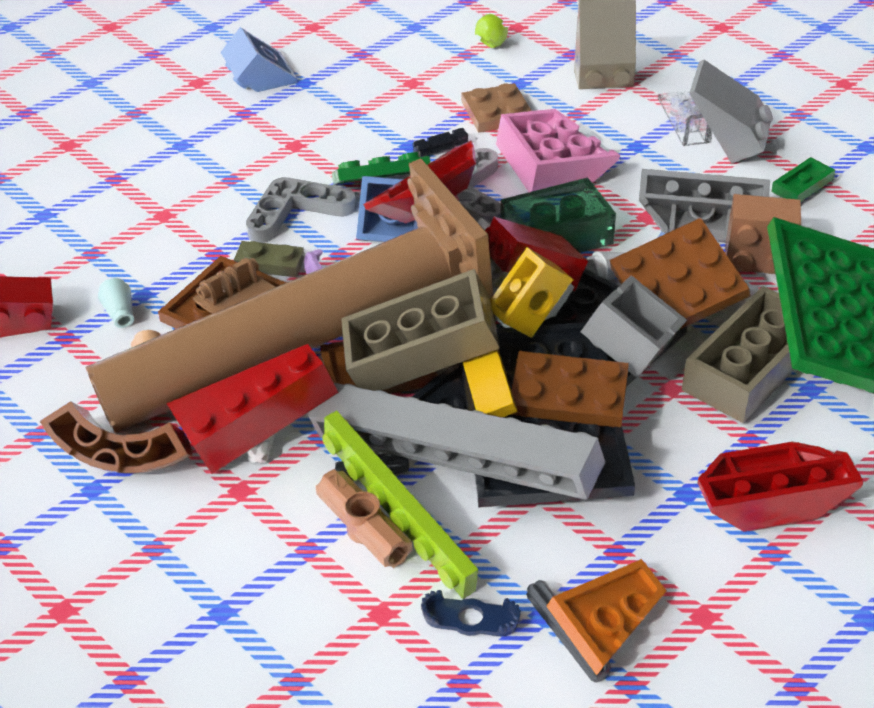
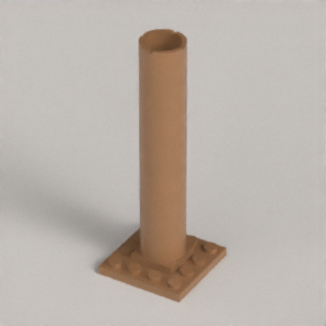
(297, 313)

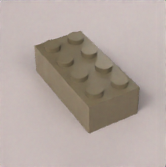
(419, 333)
(742, 358)

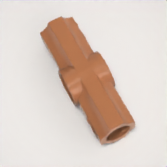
(364, 518)

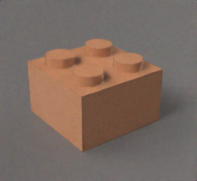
(747, 231)

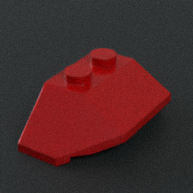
(452, 169)
(777, 484)

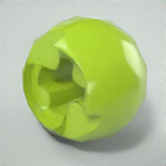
(491, 30)

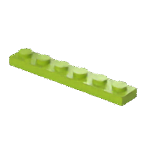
(404, 510)

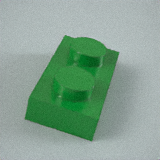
(803, 180)

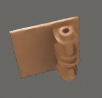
(231, 286)

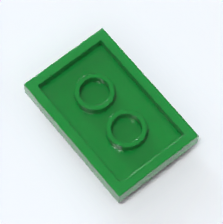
(377, 167)

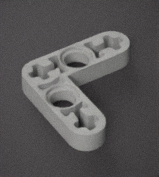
(331, 201)
(481, 204)

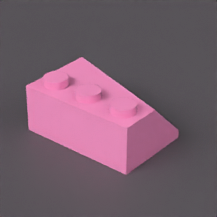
(550, 150)

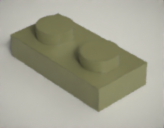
(273, 258)

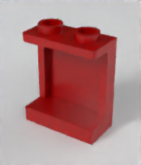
(511, 239)

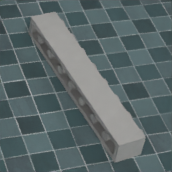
(468, 440)

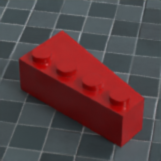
(252, 405)

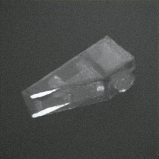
(685, 118)

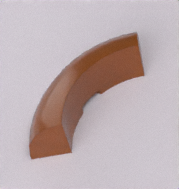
(88, 442)

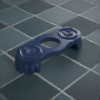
(444, 614)

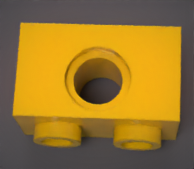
(529, 292)

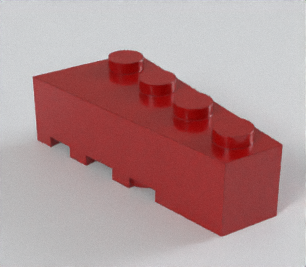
(25, 305)

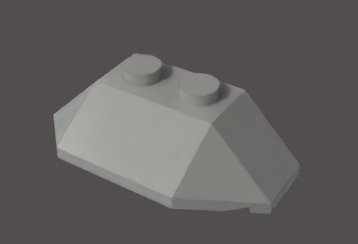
(682, 197)

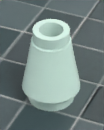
(117, 301)

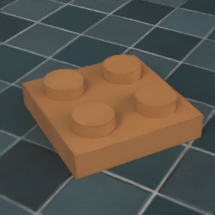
(488, 104)

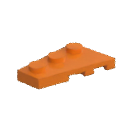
(606, 610)

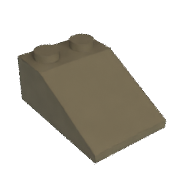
(605, 44)

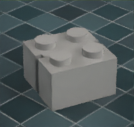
(633, 325)

